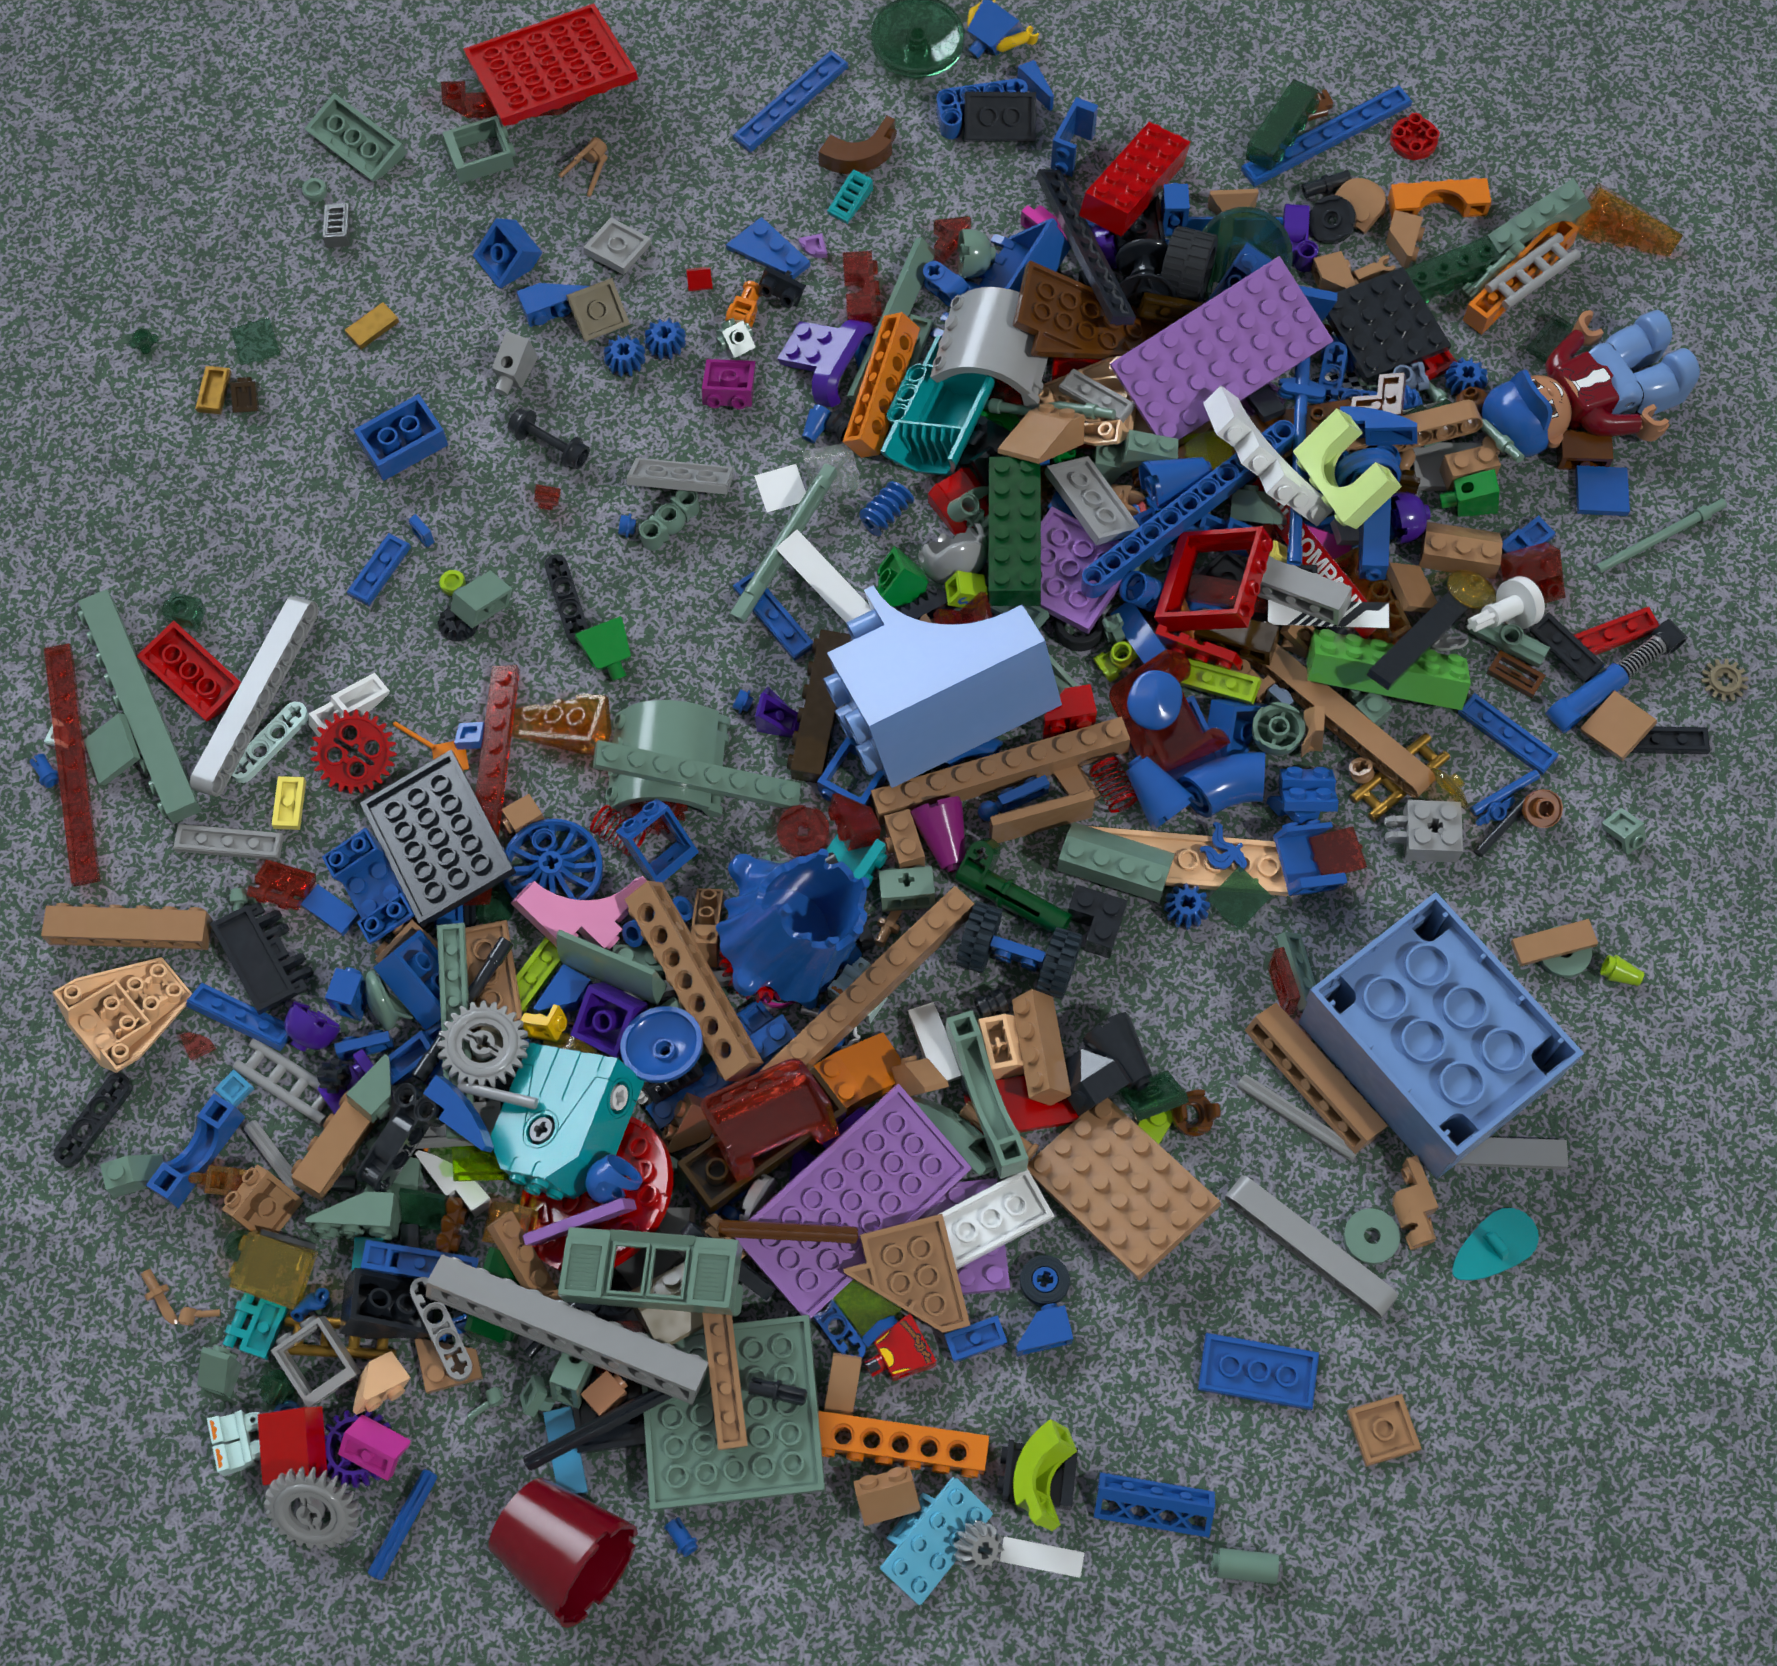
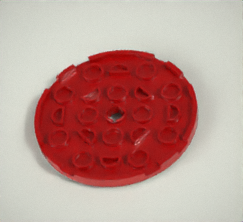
(651, 1158)

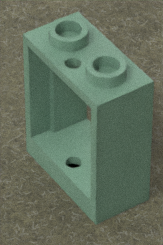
(475, 133)

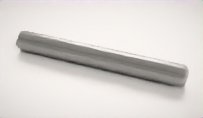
(1295, 1115)

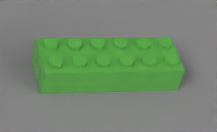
(1347, 659)

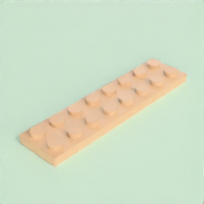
(1193, 867)

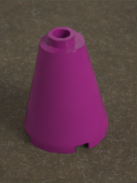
(943, 831)

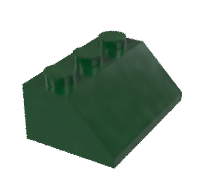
(484, 1331)

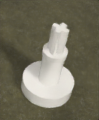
(1516, 603)

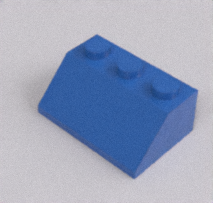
(414, 977)

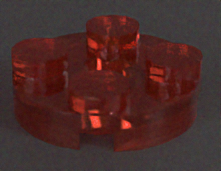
(807, 818)

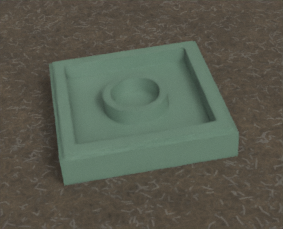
(112, 749)

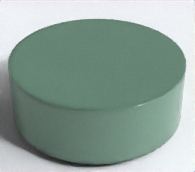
(314, 190)

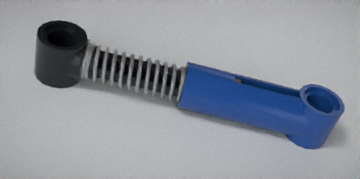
(1572, 709)

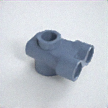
(1414, 375)

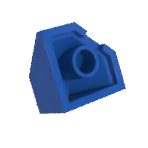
(1236, 721)

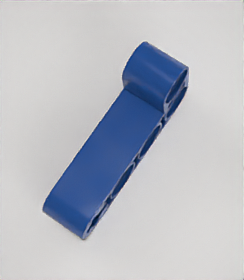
(951, 103)

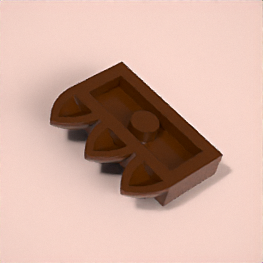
(457, 1214)

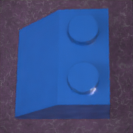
(506, 252)

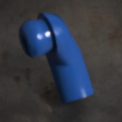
(861, 350)
(311, 1303)

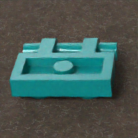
(263, 1327)

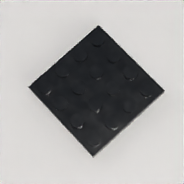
(1385, 325)

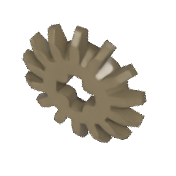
(1732, 674)

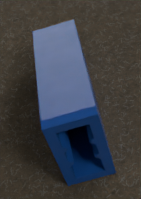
(1374, 544)

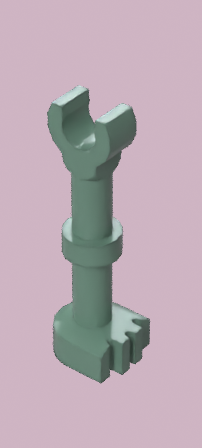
(1492, 271)

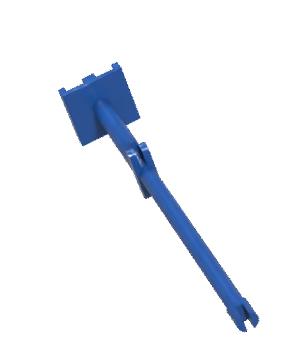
(1303, 391)

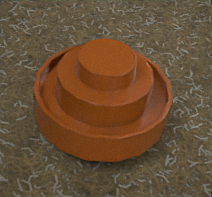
(1542, 808)

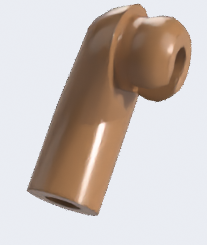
(1407, 459)

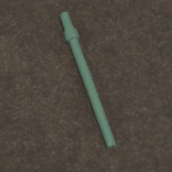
(1700, 515)

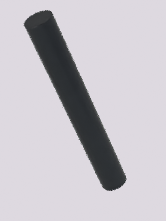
(1500, 829)

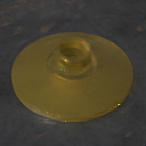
(1471, 589)
(1452, 785)

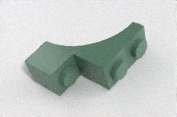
(1136, 449)

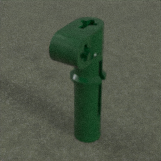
(1006, 892)

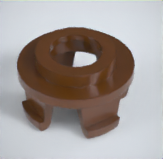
(1207, 1114)

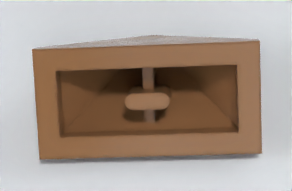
(1227, 199)

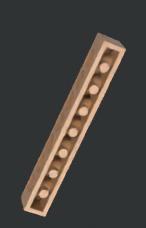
(654, 898)

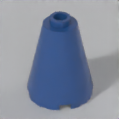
(1170, 478)
(1157, 791)

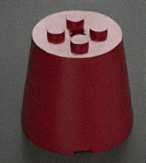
(562, 1548)

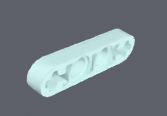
(272, 744)

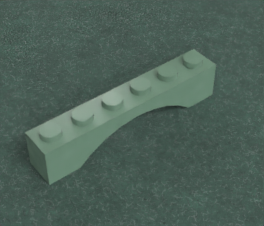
(993, 1117)

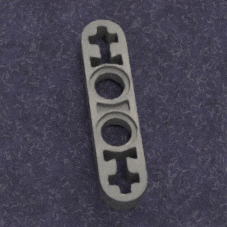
(436, 1331)

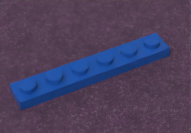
(767, 1042)

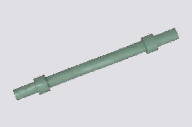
(1090, 410)
(1503, 442)

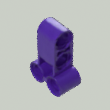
(1297, 226)

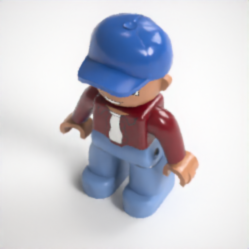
(1596, 387)

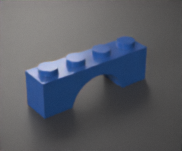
(214, 1128)

